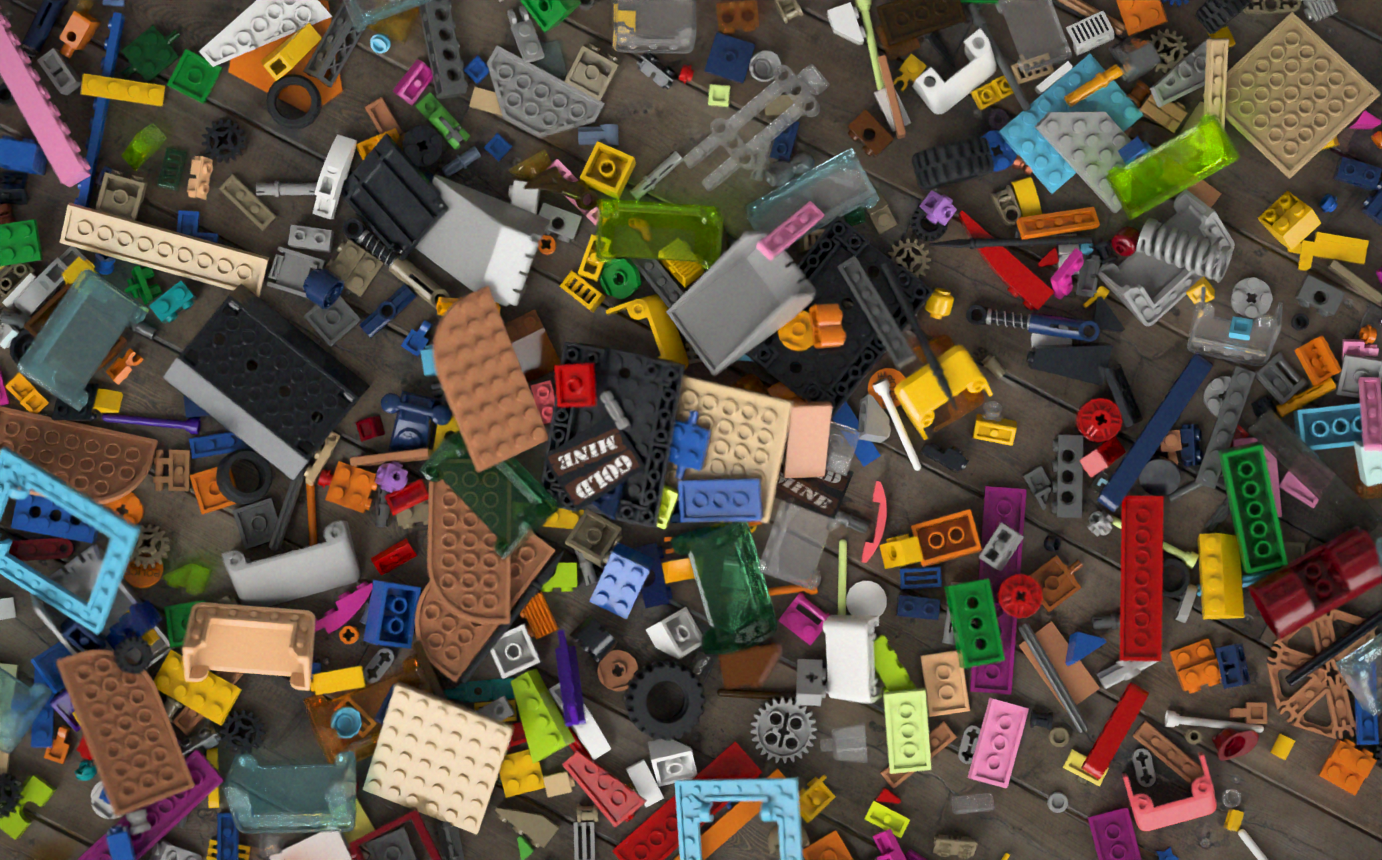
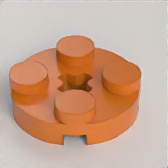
(132, 504)

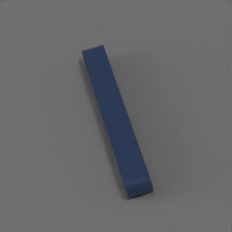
(1154, 432)

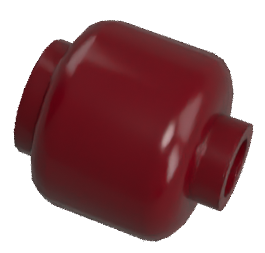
(1126, 241)

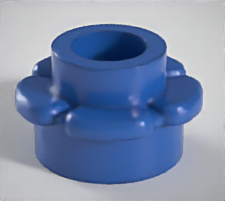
(1328, 203)

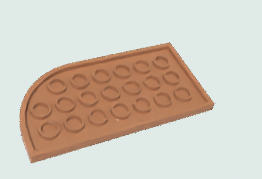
(485, 382)
(87, 457)
(463, 560)
(454, 641)
(125, 730)

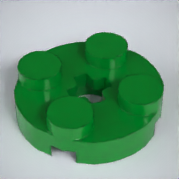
(630, 274)

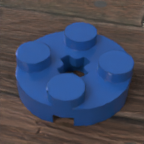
(1007, 157)

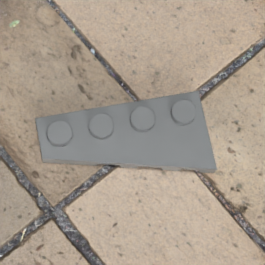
(1183, 78)

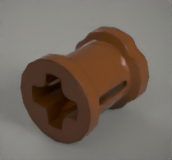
(1138, 93)

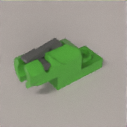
(442, 121)

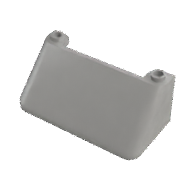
(1152, 285)
(296, 572)

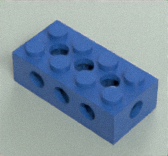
(45, 524)

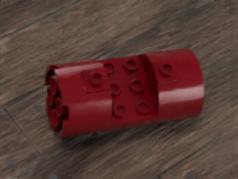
(1317, 582)

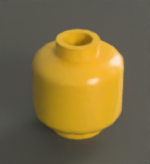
(939, 303)

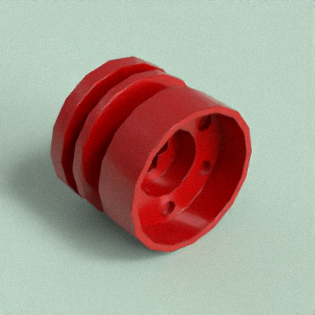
(1087, 425)
(1020, 583)

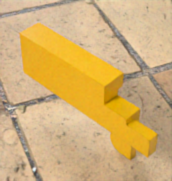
(1331, 247)

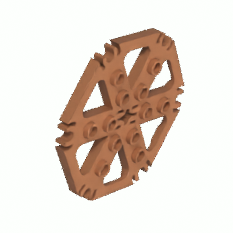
(1317, 686)

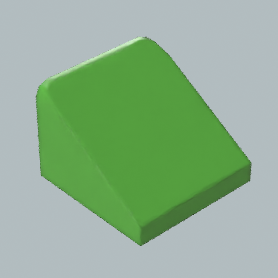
(524, 847)

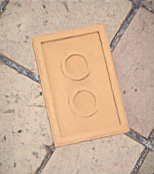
(944, 683)

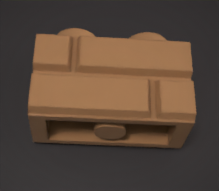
(1166, 116)

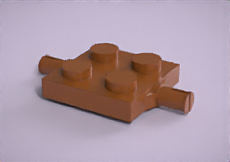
(1056, 581)

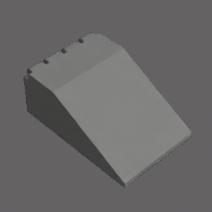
(484, 241)
(740, 302)
(80, 580)

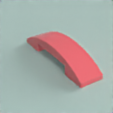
(879, 497)

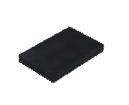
(1123, 395)

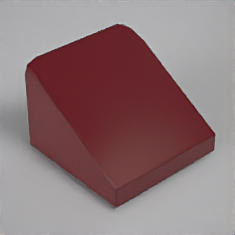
(370, 428)

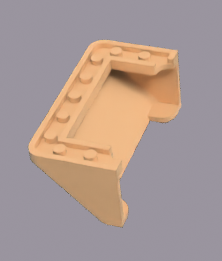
(249, 642)

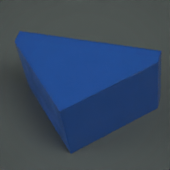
(1081, 645)

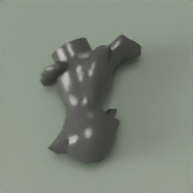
(782, 171)

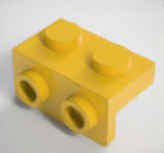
(814, 798)

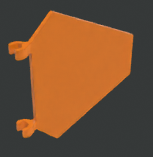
(250, 69)

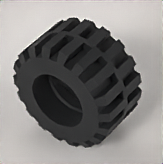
(1218, 13)

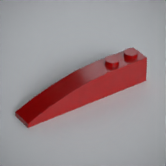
(1009, 269)

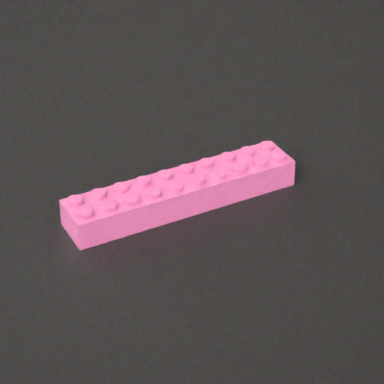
(38, 110)

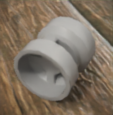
(138, 821)

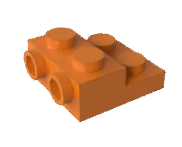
(352, 487)
(1196, 665)
(1347, 766)

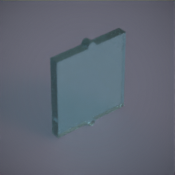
(553, 59)

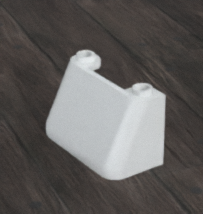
(851, 658)

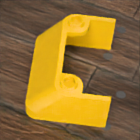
(662, 325)
(922, 394)

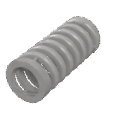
(1148, 233)

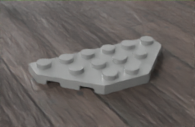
(538, 99)
(1089, 146)

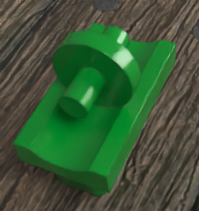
(140, 276)

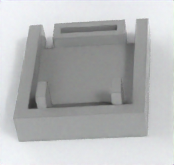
(292, 271)

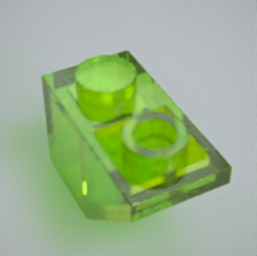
(143, 146)
(189, 576)

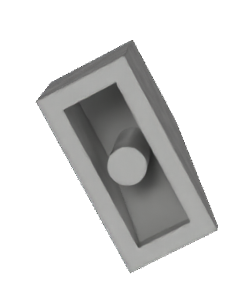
(873, 421)

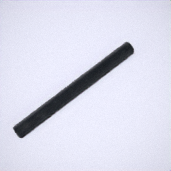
(1334, 649)

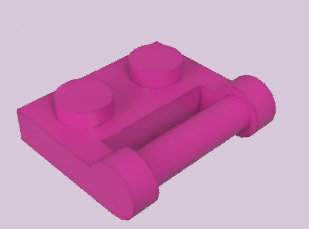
(799, 623)

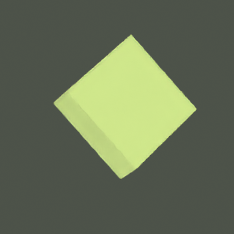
(719, 95)

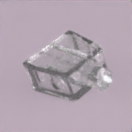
(847, 743)

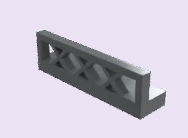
(330, 44)

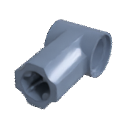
(605, 134)

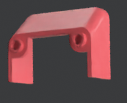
(1199, 805)

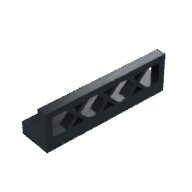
(13, 193)

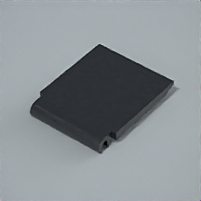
(394, 197)

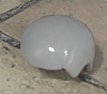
(763, 65)

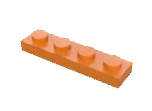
(1058, 223)

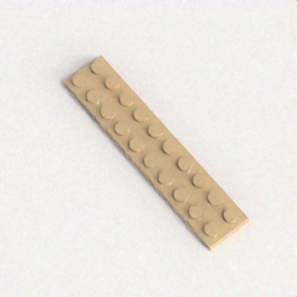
(163, 249)

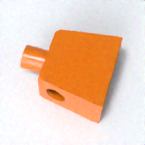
(81, 25)

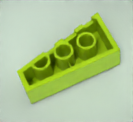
(889, 668)
(540, 716)

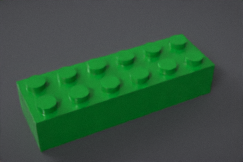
(1252, 507)

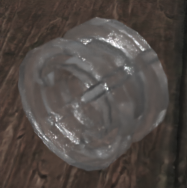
(1237, 800)

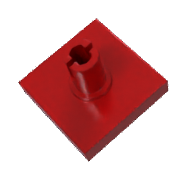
(575, 385)

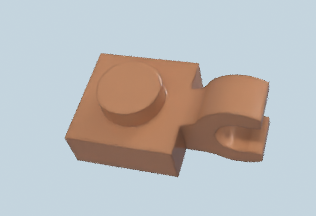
(1171, 444)
(1253, 713)

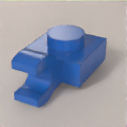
(416, 340)

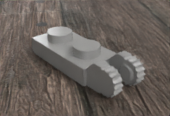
(525, 36)

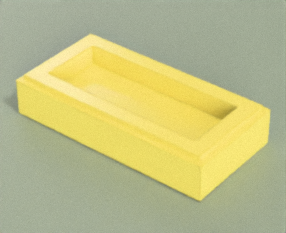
(1074, 763)

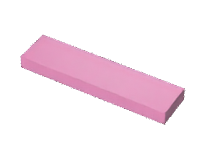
(790, 230)
(1371, 412)

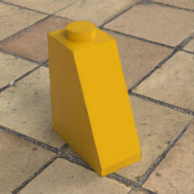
(337, 680)

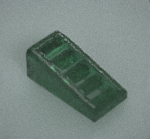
(170, 186)

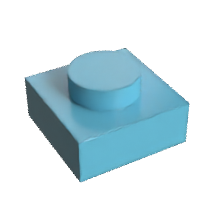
(1241, 328)

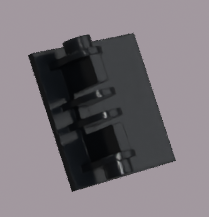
(63, 411)

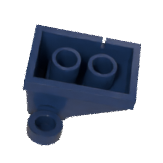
(415, 420)

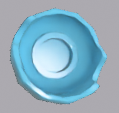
(346, 722)

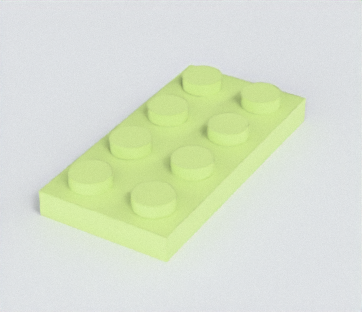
(907, 730)

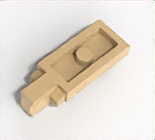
(322, 457)

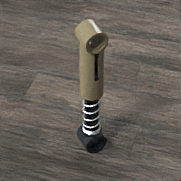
(403, 270)

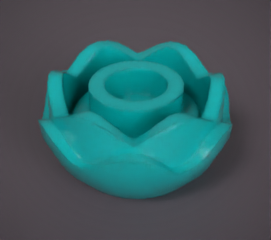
(86, 770)

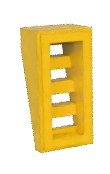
(597, 300)

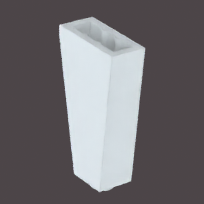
(317, 847)

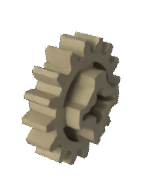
(1168, 59)
(918, 259)
(150, 555)

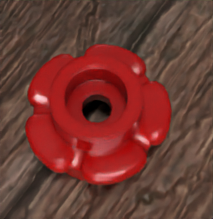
(686, 73)
(325, 478)

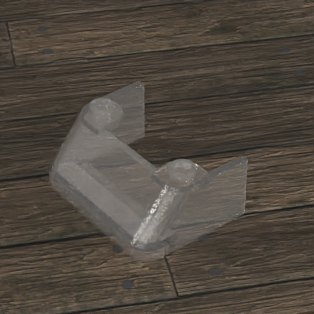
(1211, 335)

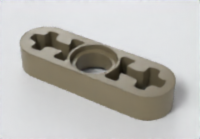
(1285, 8)

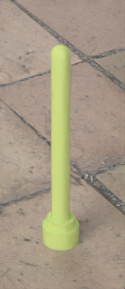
(864, 7)
(1188, 558)
(842, 577)

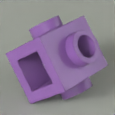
(938, 208)
(385, 476)

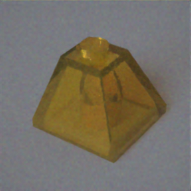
(396, 26)
(531, 167)

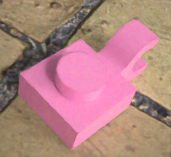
(1357, 347)

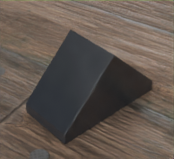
(1105, 317)

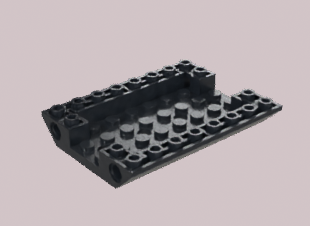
(837, 371)
(250, 400)
(650, 406)

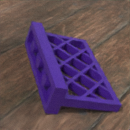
(569, 682)

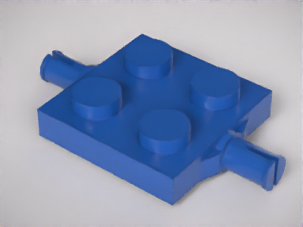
(689, 445)

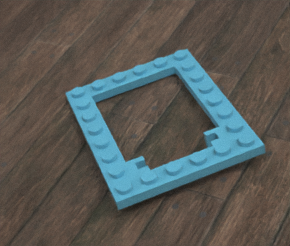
(22, 473)
(696, 796)

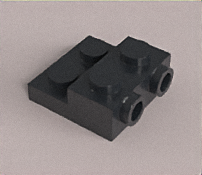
(951, 458)

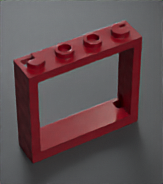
(356, 852)

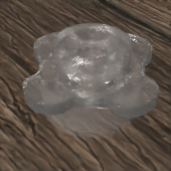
(992, 411)

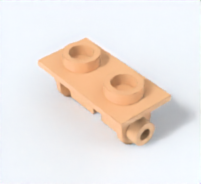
(202, 168)

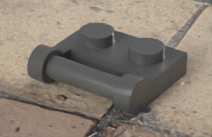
(1276, 381)

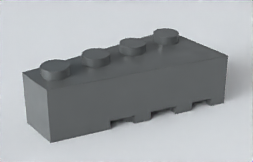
(1134, 58)

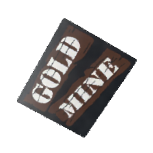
(594, 462)
(815, 494)

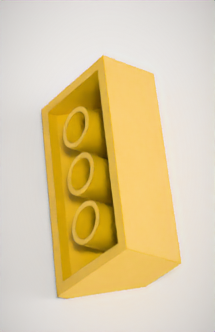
(1220, 576)

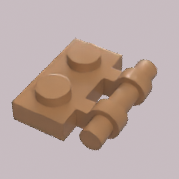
(179, 470)

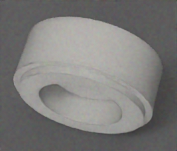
(1057, 802)

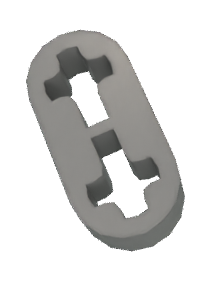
(1186, 603)
(375, 662)
(965, 742)
(1138, 768)

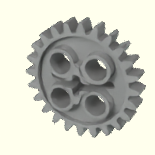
(801, 733)

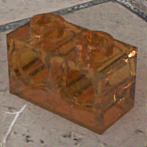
(737, 9)

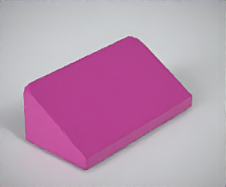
(414, 82)
(1365, 121)

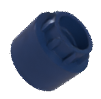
(323, 287)

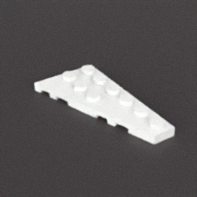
(262, 24)

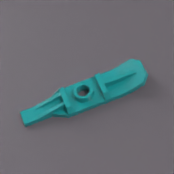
(491, 690)

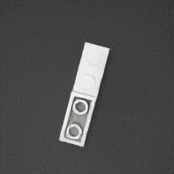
(333, 175)
(588, 733)

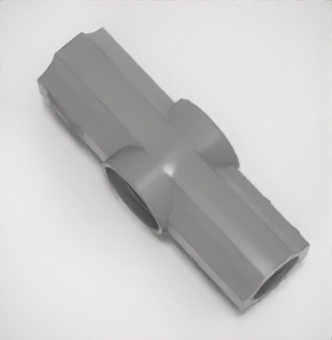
(1121, 671)

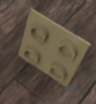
(963, 848)

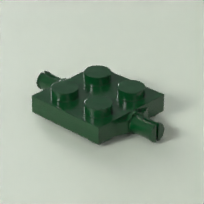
(150, 53)

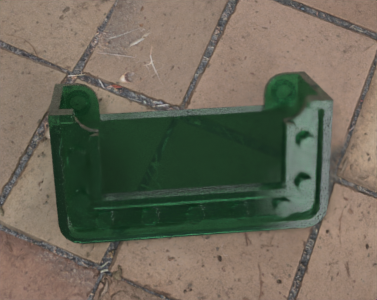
(501, 495)
(729, 586)

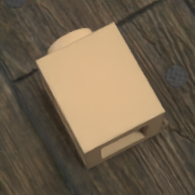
(558, 783)

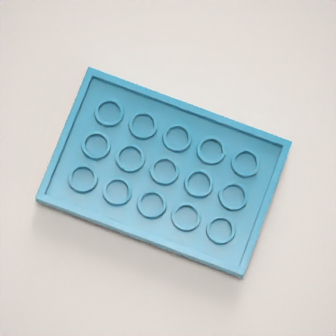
(1036, 150)

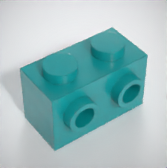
(173, 302)

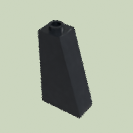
(1074, 361)

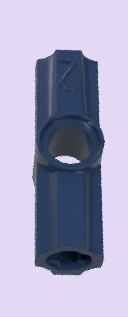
(377, 320)

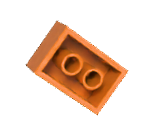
(947, 538)

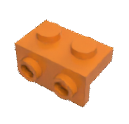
(1318, 360)

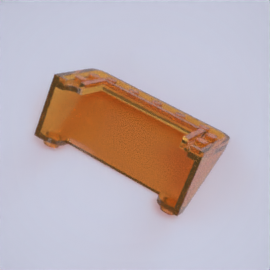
(366, 701)

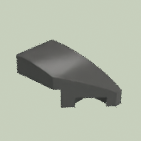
(1038, 484)

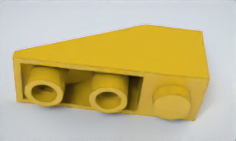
(291, 51)

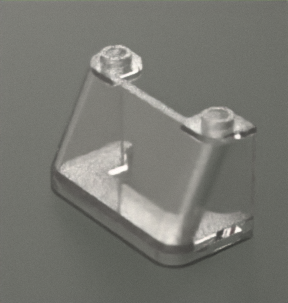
(654, 26)
(1035, 33)
(797, 545)

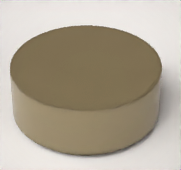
(1058, 736)

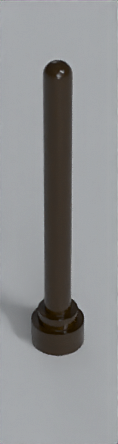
(755, 694)

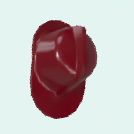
(1233, 743)

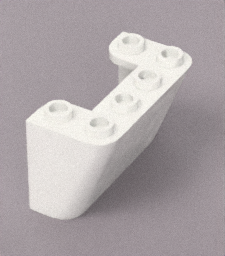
(943, 96)

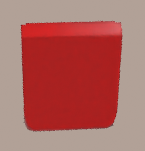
(1050, 259)
(887, 796)

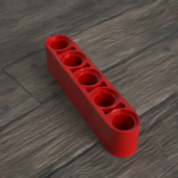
(1115, 730)

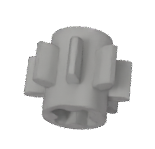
(1100, 523)

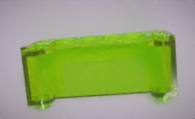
(1172, 167)
(658, 231)

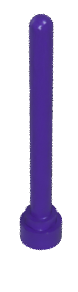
(191, 425)

